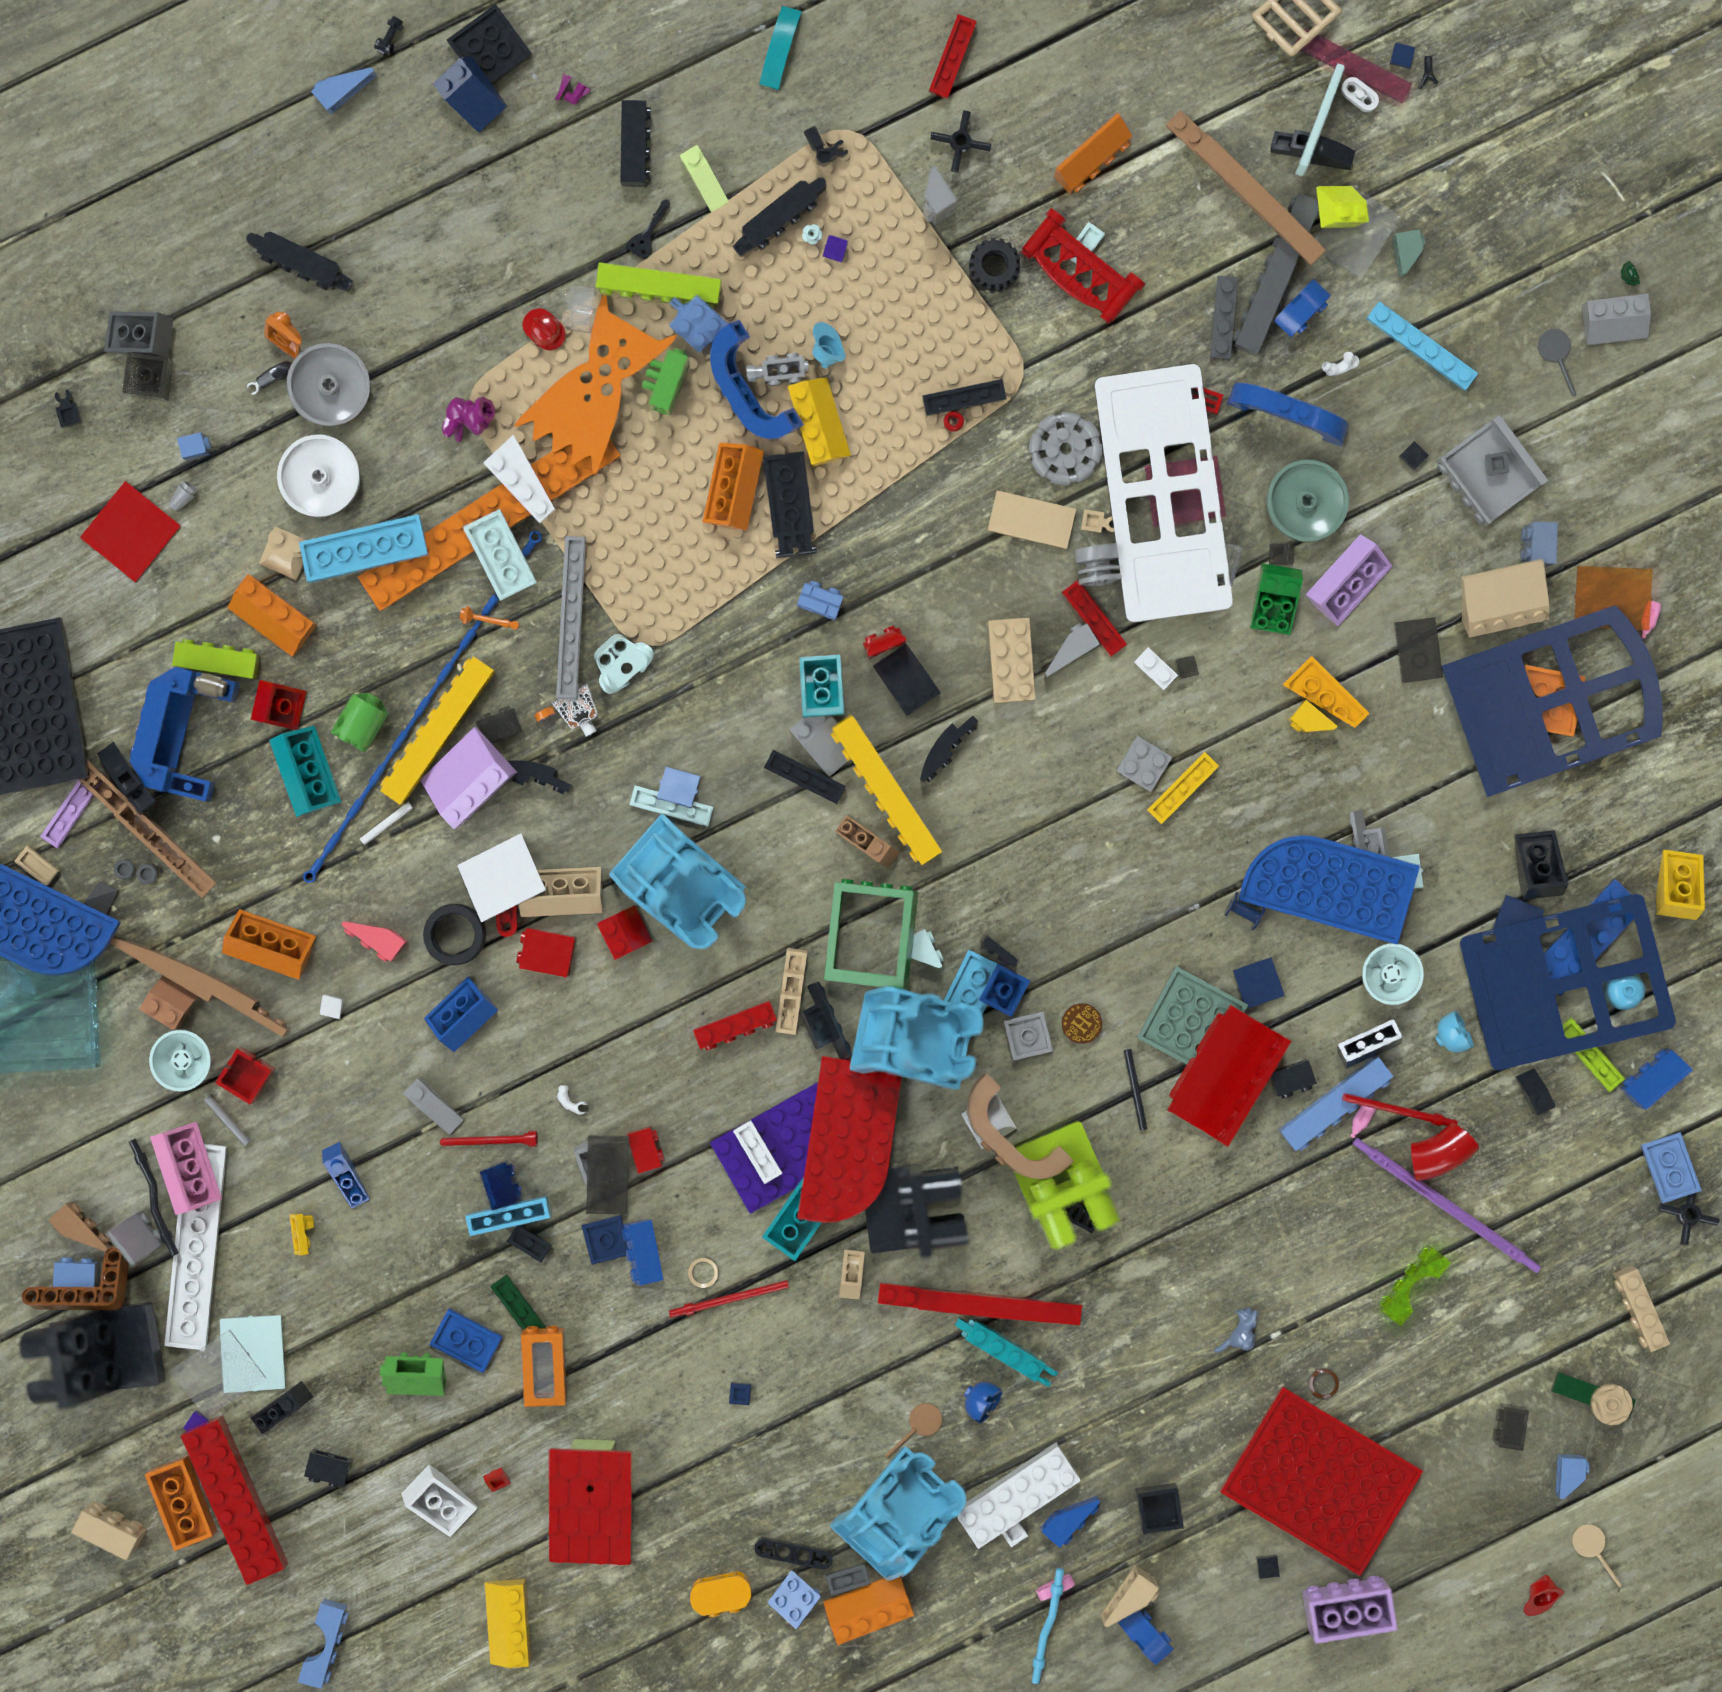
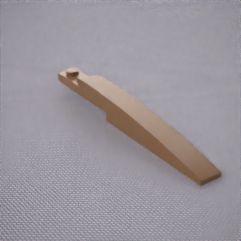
(1246, 187)
(148, 832)
(201, 983)

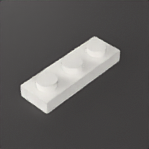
(757, 1151)

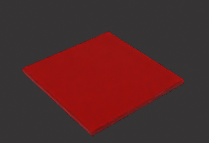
(130, 531)

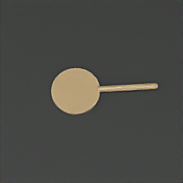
(1590, 1542)

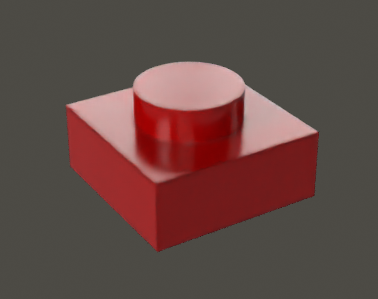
(497, 1479)

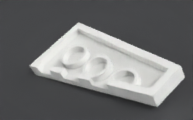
(518, 477)

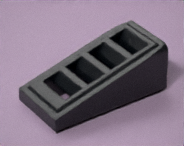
(1091, 1226)

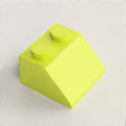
(1341, 207)

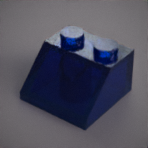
(500, 1184)

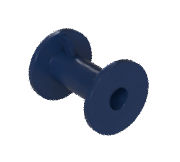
(1244, 911)

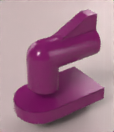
(574, 97)

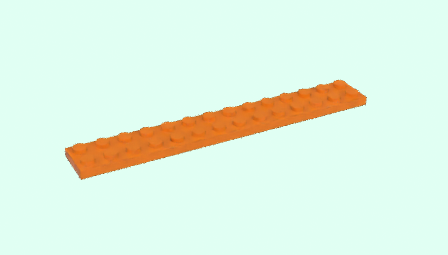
(448, 540)

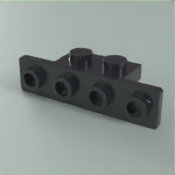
(822, 1023)

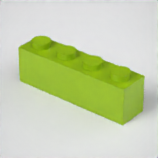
(216, 660)

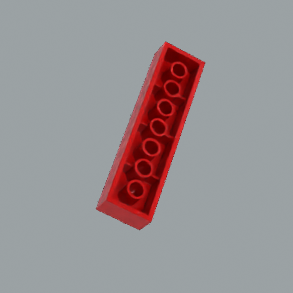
(234, 1499)

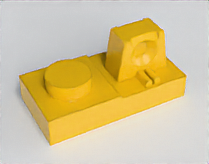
(299, 1224)

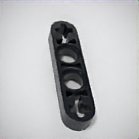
(792, 1557)

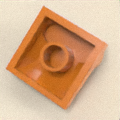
(282, 333)

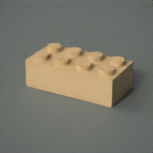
(1011, 660)

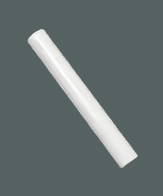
(386, 823)

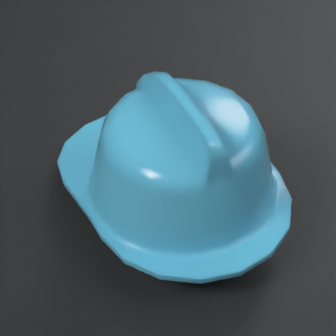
(827, 345)

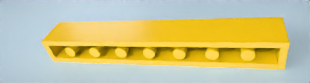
(437, 731)
(886, 790)

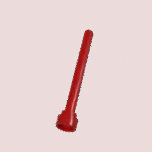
(529, 1139)

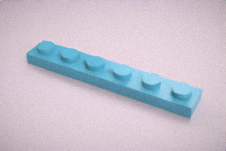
(1422, 346)

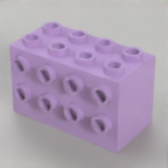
(1349, 1609)

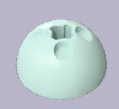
(1402, 980)
(168, 1060)

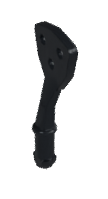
(646, 235)

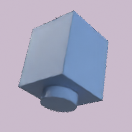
(194, 446)

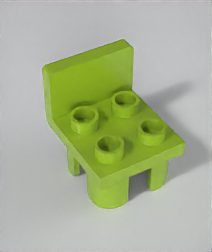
(1080, 1180)

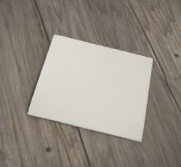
(501, 877)

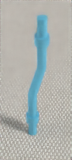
(1056, 1590)

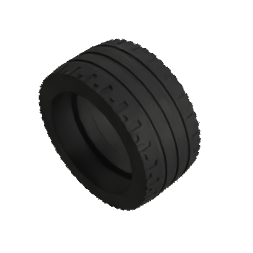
(454, 959)

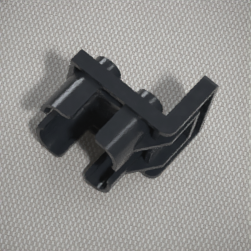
(900, 1214)
(95, 1355)

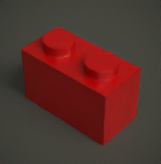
(645, 1149)

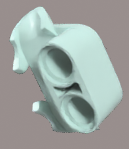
(636, 654)

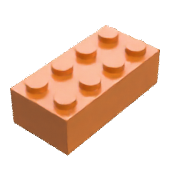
(181, 1503)

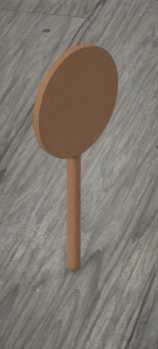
(924, 1420)

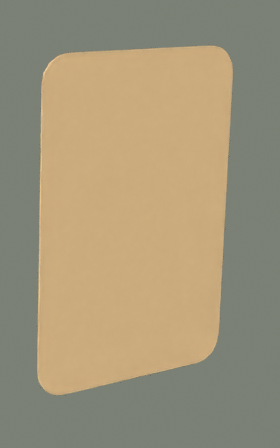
(906, 332)

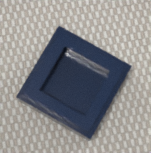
(1402, 55)
(739, 1393)

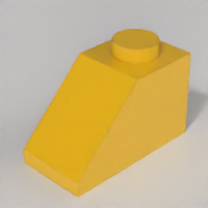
(1310, 719)

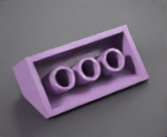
(1349, 579)

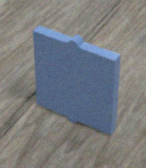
(678, 787)

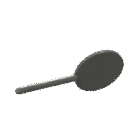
(1554, 347)

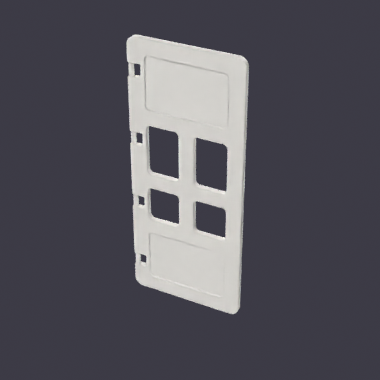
(1176, 572)

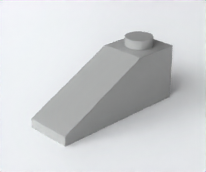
(1075, 645)
(433, 1105)

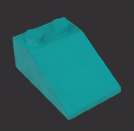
(821, 685)

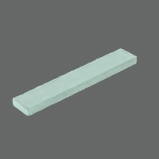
(1320, 120)

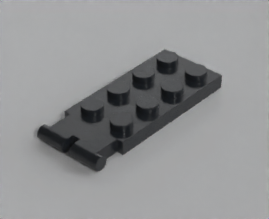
(789, 503)

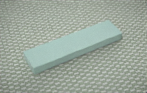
(648, 800)

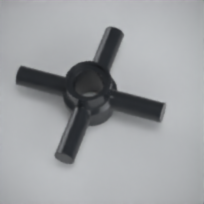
(959, 150)
(1696, 1215)

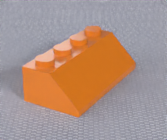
(1093, 154)
(733, 486)
(271, 615)
(268, 944)
(868, 1609)

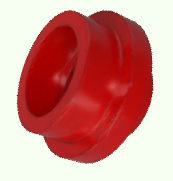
(953, 414)

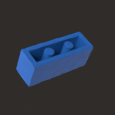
(642, 1252)

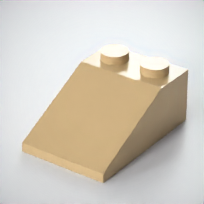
(1132, 1595)

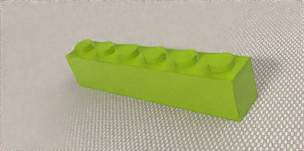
(656, 284)

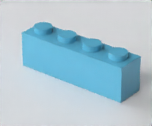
(509, 1215)

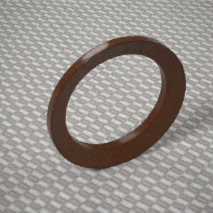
(1314, 1374)

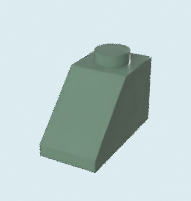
(1407, 249)

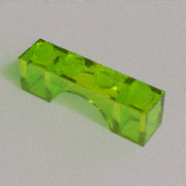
(1397, 1304)

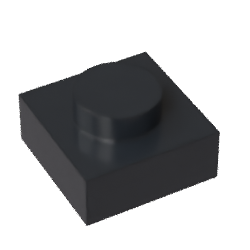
(1413, 455)
(1268, 1566)

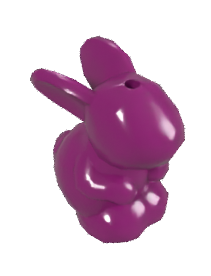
(473, 415)

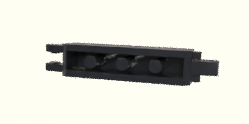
(778, 215)
(299, 260)

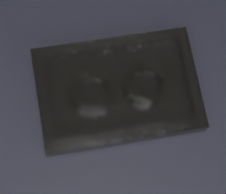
(1418, 650)

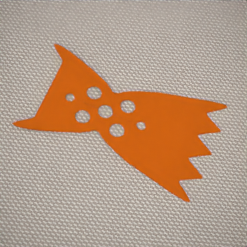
(590, 423)

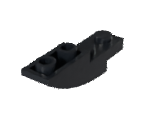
(1326, 151)
(940, 754)
(542, 774)
(126, 778)

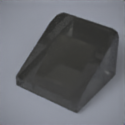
(1281, 554)
(1186, 667)

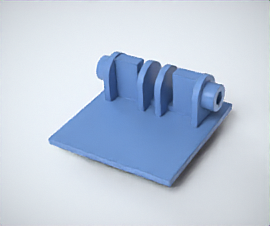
(794, 1599)

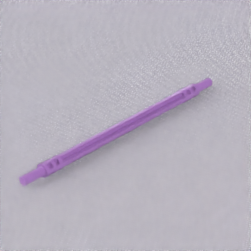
(1448, 1206)

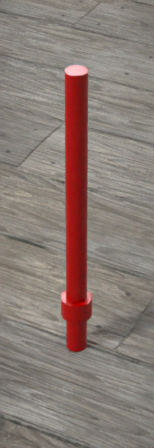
(1435, 1118)
(690, 1309)

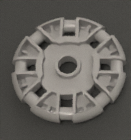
(1068, 436)

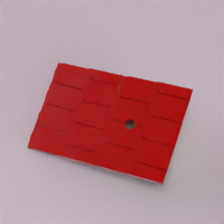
(586, 1520)

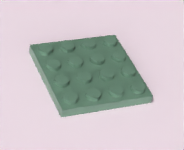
(1184, 1014)

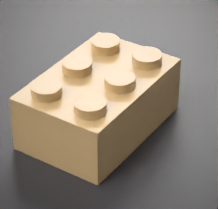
(109, 1530)

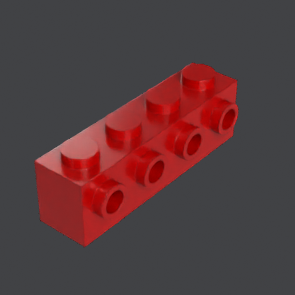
(735, 1024)

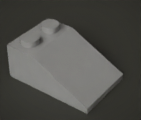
(816, 739)
(136, 1237)

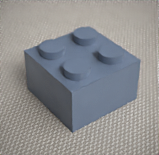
(1539, 542)

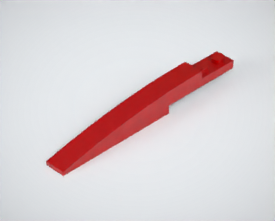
(979, 1304)

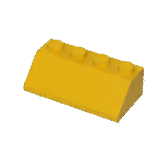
(822, 425)
(508, 1623)

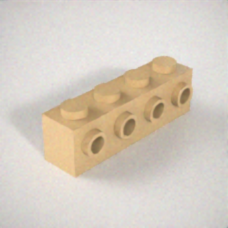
(1641, 1308)

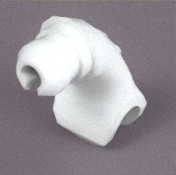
(1348, 363)
(564, 1099)

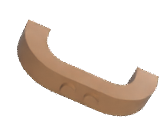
(977, 1103)

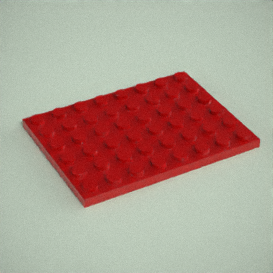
(1321, 1481)

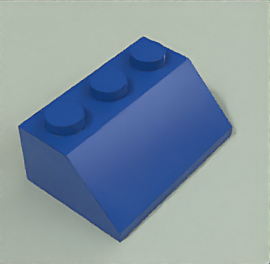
(460, 1014)
(1655, 1078)

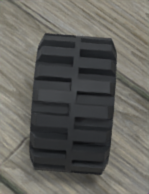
(1001, 249)

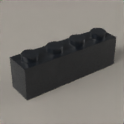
(634, 143)

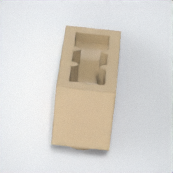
(851, 1274)

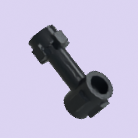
(384, 45)

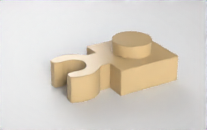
(1094, 522)

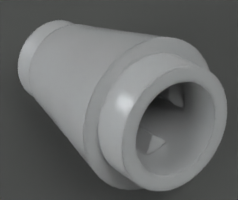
(184, 493)

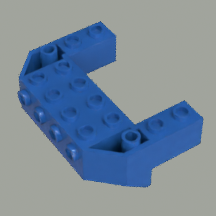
(163, 732)

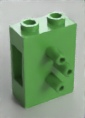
(668, 380)
(414, 1375)

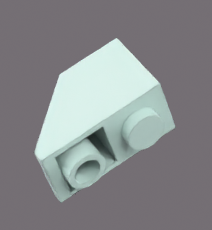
(924, 950)

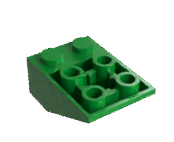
(1276, 598)

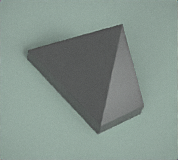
(101, 897)

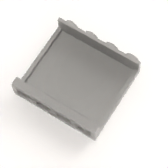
(1494, 493)

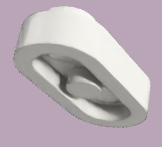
(1360, 94)

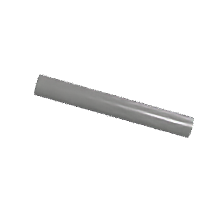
(227, 1120)

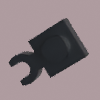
(68, 412)

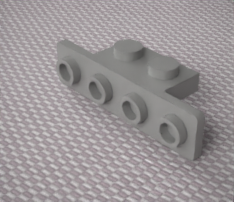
(1370, 840)

